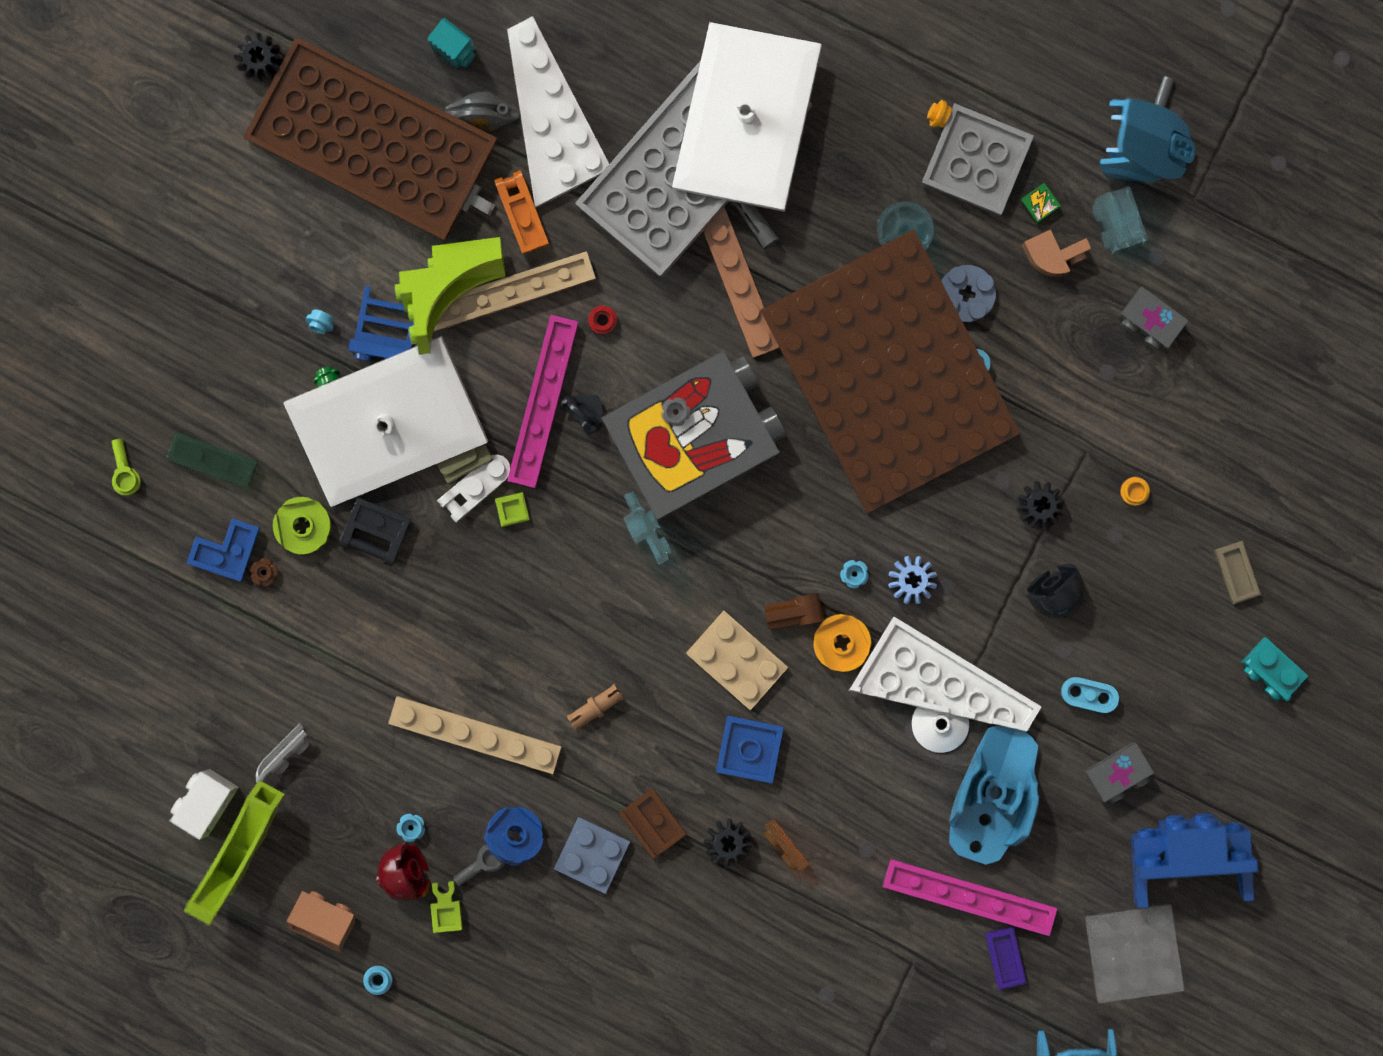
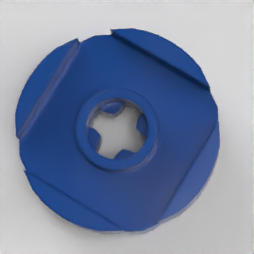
(510, 851)

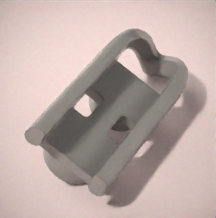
(276, 760)

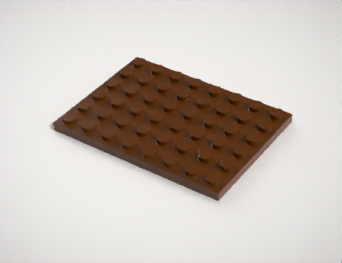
(890, 371)

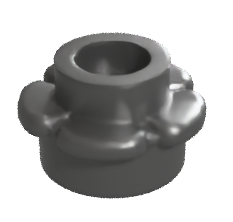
(680, 405)

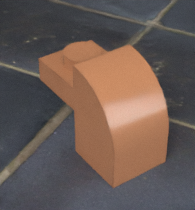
(1049, 259)

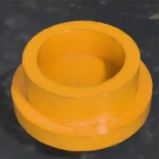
(939, 114)
(1135, 491)

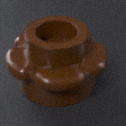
(271, 572)

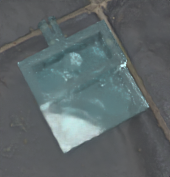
(642, 528)

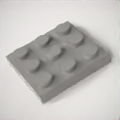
(977, 159)

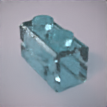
(1120, 220)

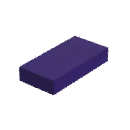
(1005, 958)

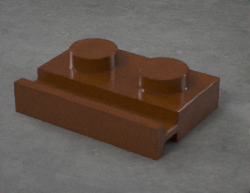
(652, 823)

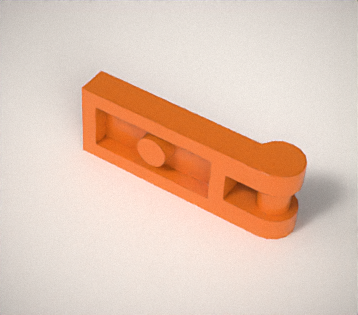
(522, 213)

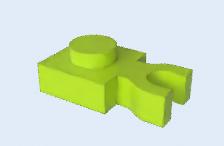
(445, 913)

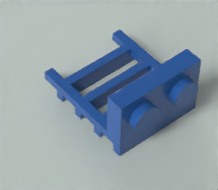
(369, 345)

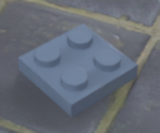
(592, 855)

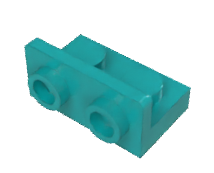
(1274, 669)

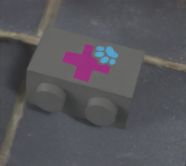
(1152, 319)
(1118, 773)

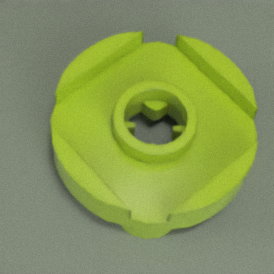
(289, 515)

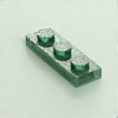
(211, 460)

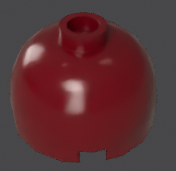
(402, 873)

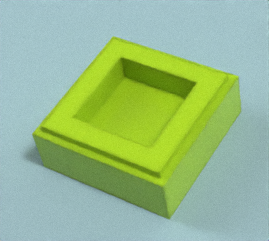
(512, 509)

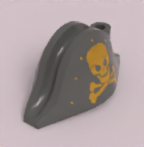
(484, 111)

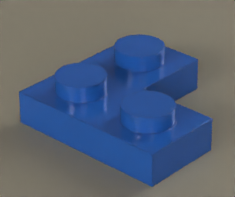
(231, 557)

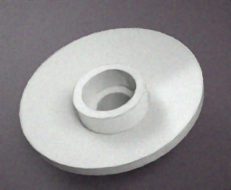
(938, 740)

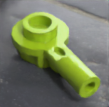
(125, 479)

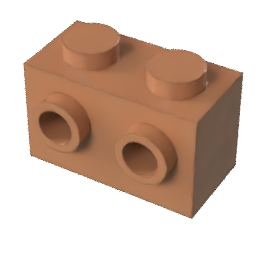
(321, 920)

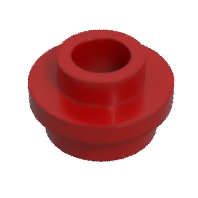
(598, 311)

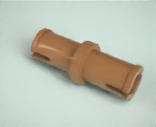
(595, 707)

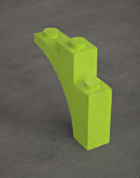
(449, 275)
(236, 853)

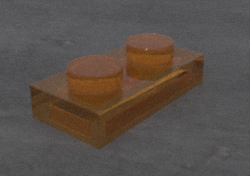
(777, 836)

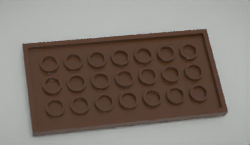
(370, 138)

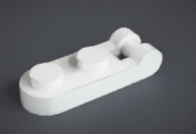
(476, 487)

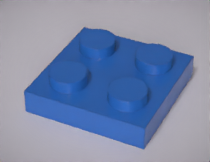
(749, 749)

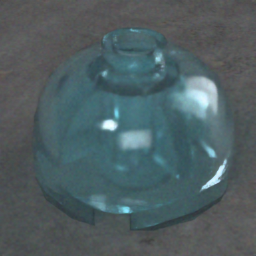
(903, 217)

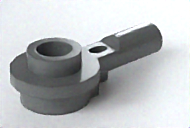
(485, 862)

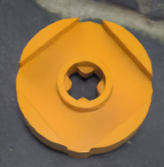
(857, 648)

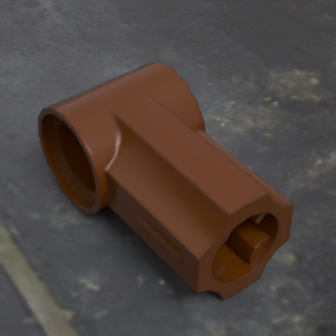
(800, 611)

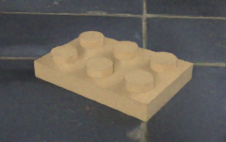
(737, 660)

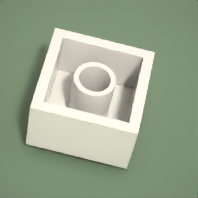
(203, 804)

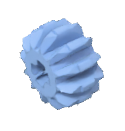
(917, 571)

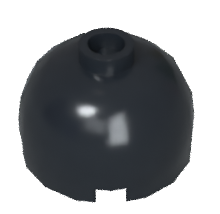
(1059, 593)

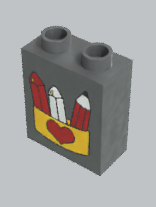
(713, 445)

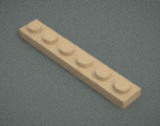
(518, 290)
(475, 735)

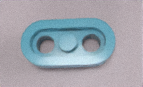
(1089, 695)

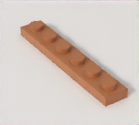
(739, 285)

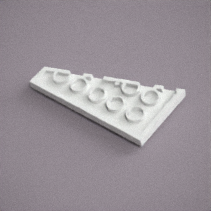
(556, 133)
(927, 675)

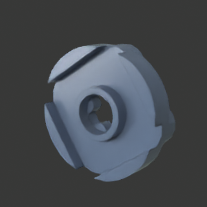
(980, 284)

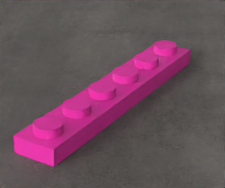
(543, 401)
(969, 897)

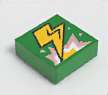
(1040, 203)

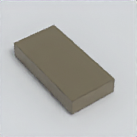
(1237, 572)

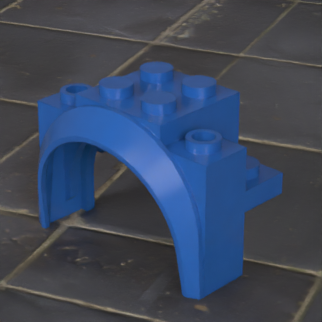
(1191, 849)

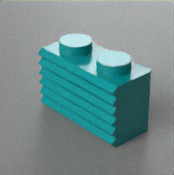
(452, 44)

